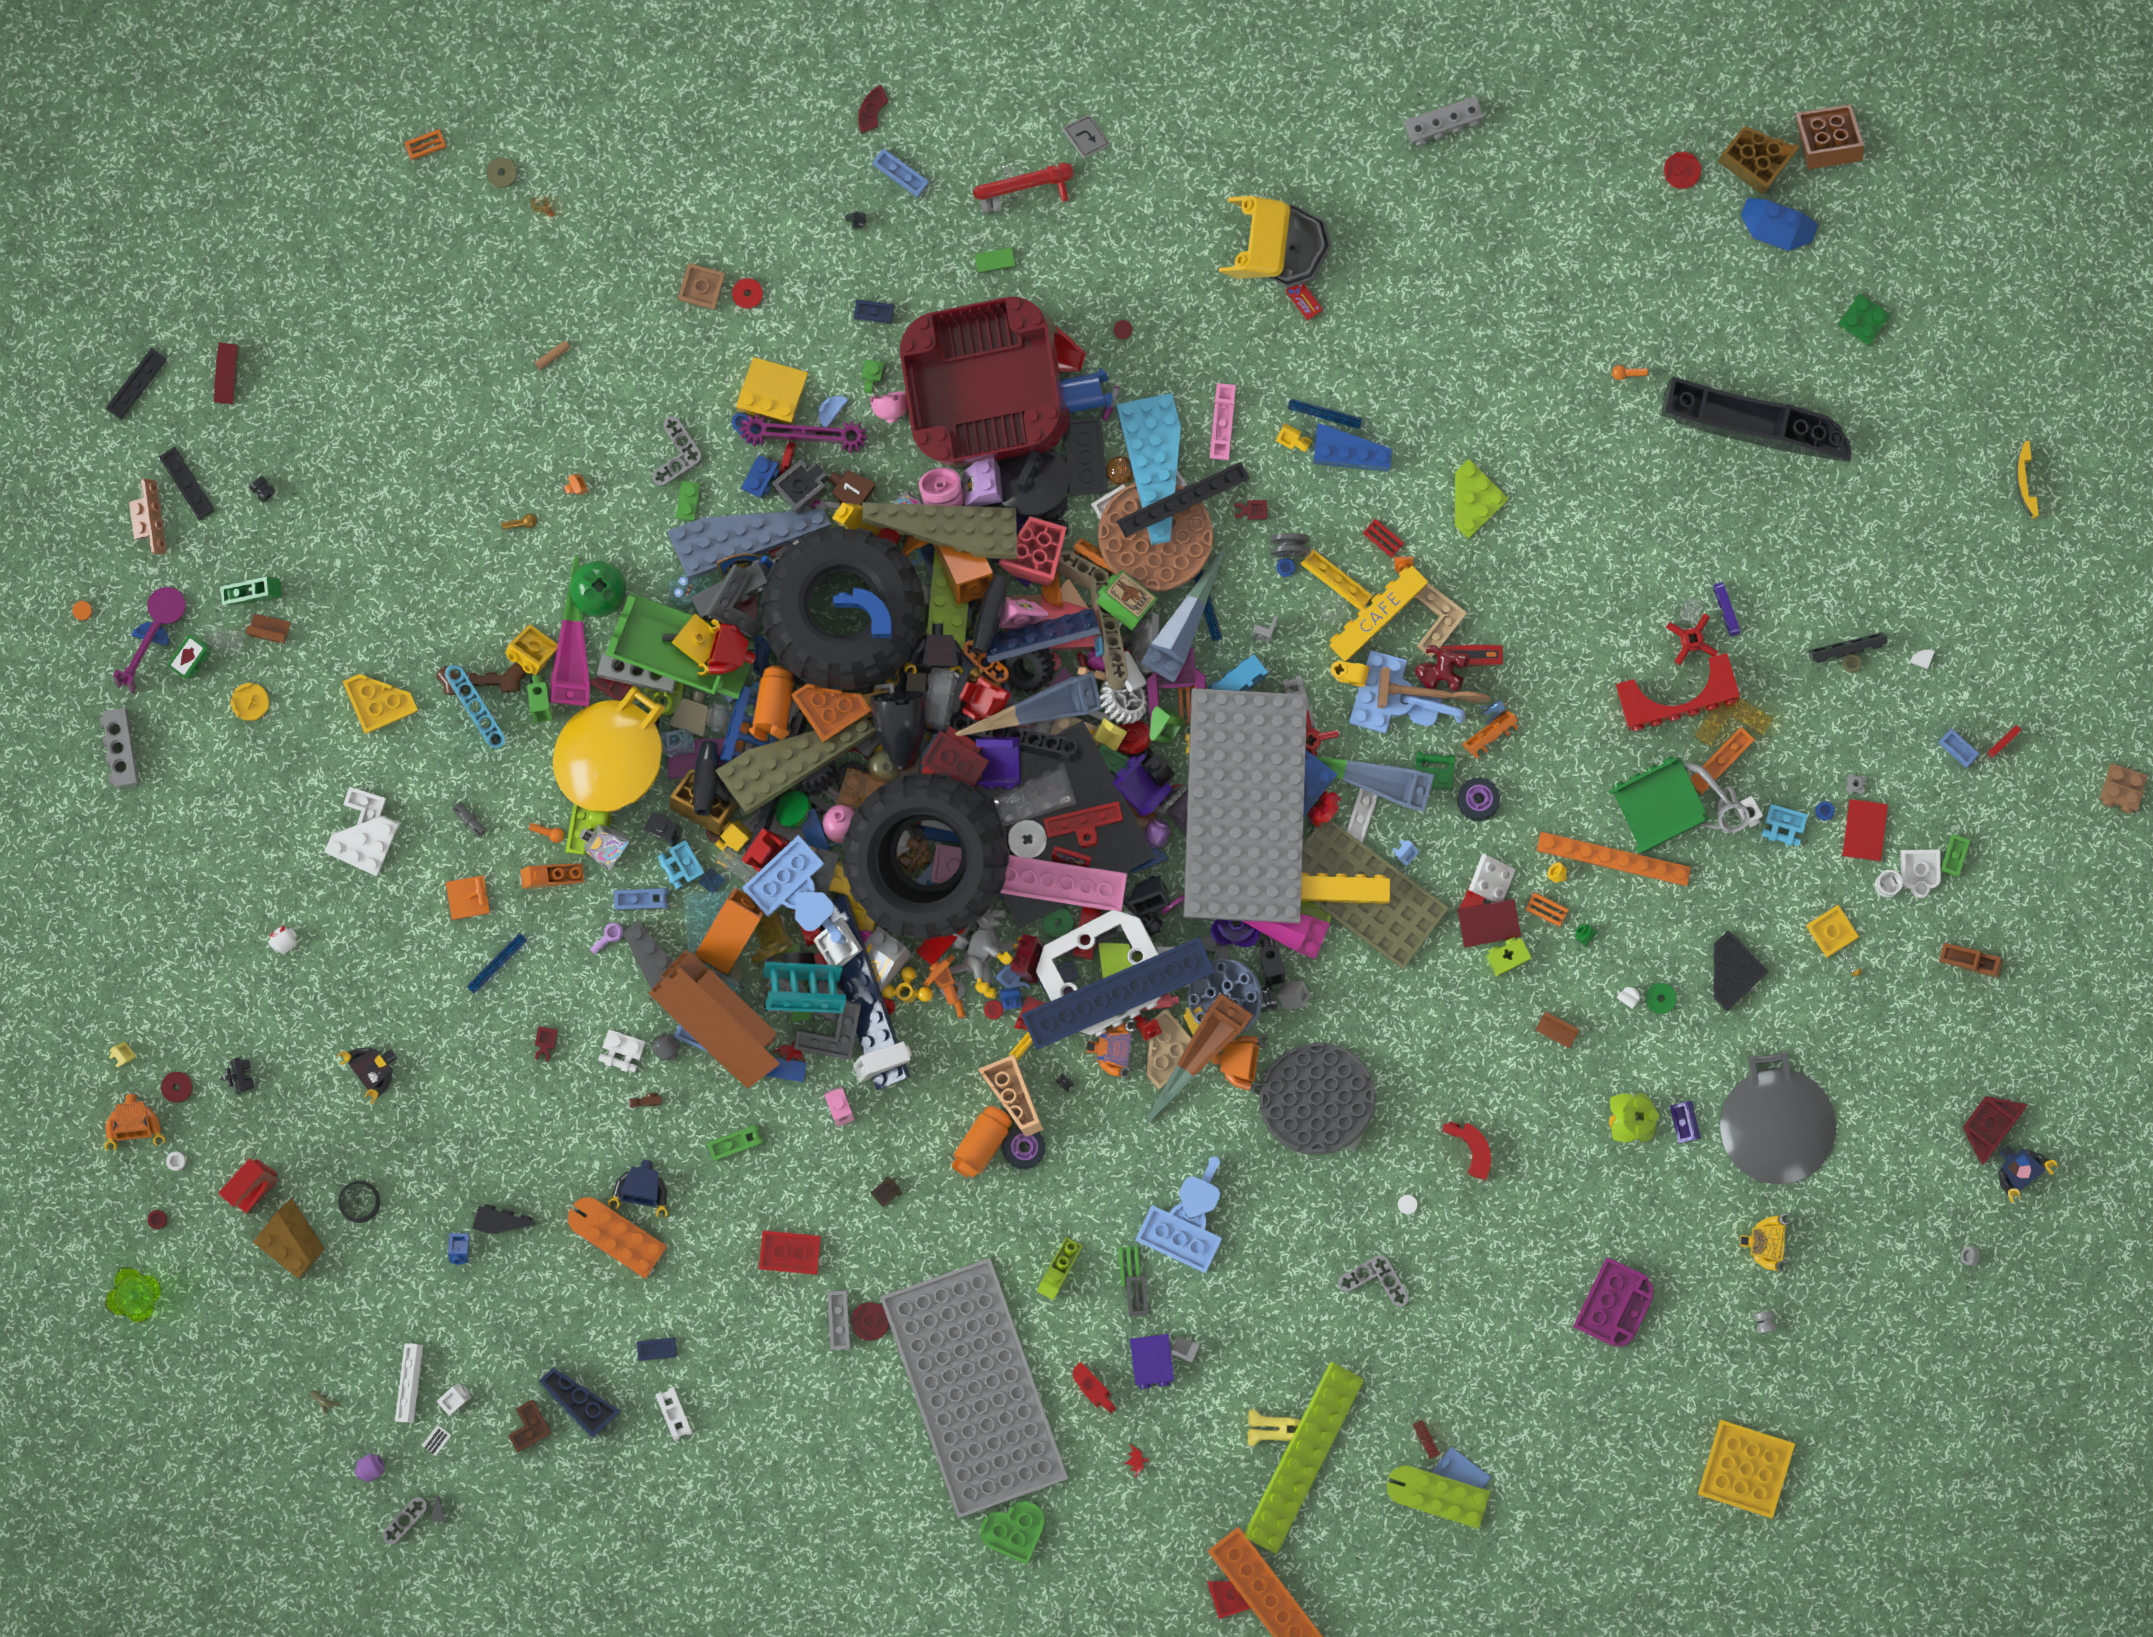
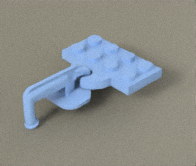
(1420, 708)
(789, 883)
(1184, 1236)

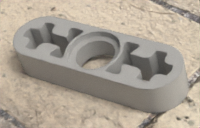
(391, 1528)

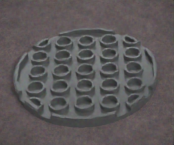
(1317, 1099)

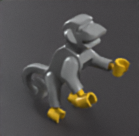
(981, 950)

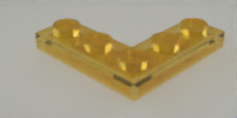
(1741, 711)

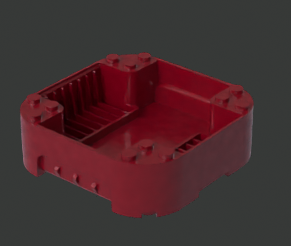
(983, 382)

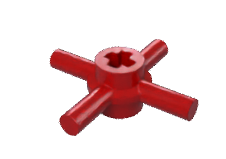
(1687, 646)
(1318, 736)

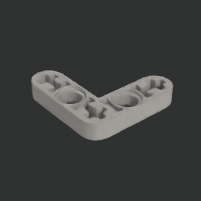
(681, 458)
(1373, 1272)

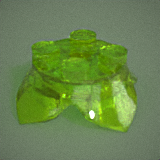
(119, 1300)

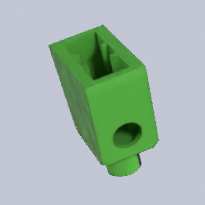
(539, 700)

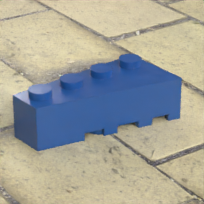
(1349, 451)

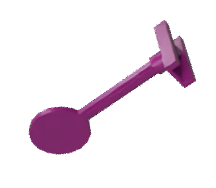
(165, 607)

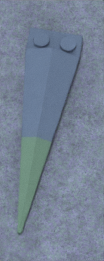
(1174, 641)

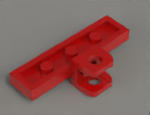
(1084, 822)

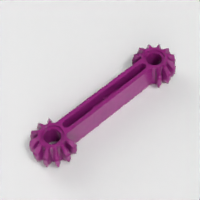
(803, 433)

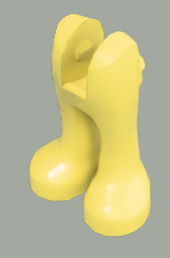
(1257, 1435)

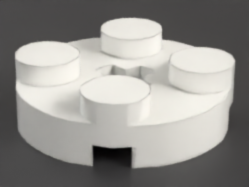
(1025, 828)

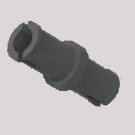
(469, 819)

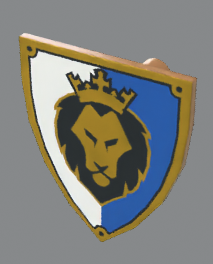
(743, 560)

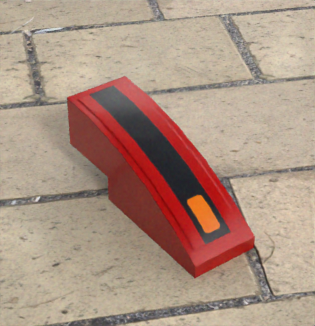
(1479, 654)

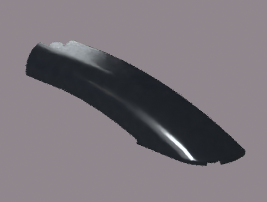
(1755, 420)

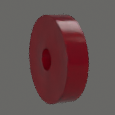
(185, 1087)

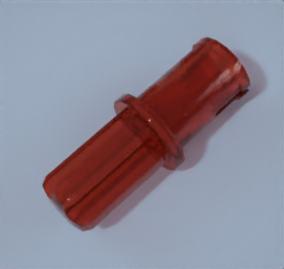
(1426, 1439)

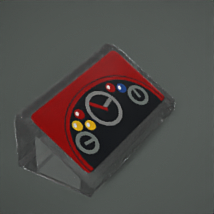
(1174, 794)

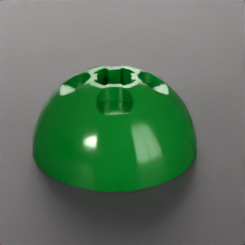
(597, 599)

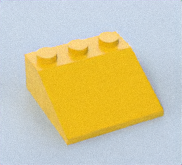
(772, 391)

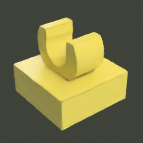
(122, 1053)

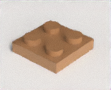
(701, 286)

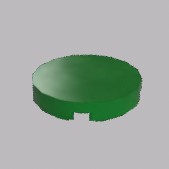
(793, 809)

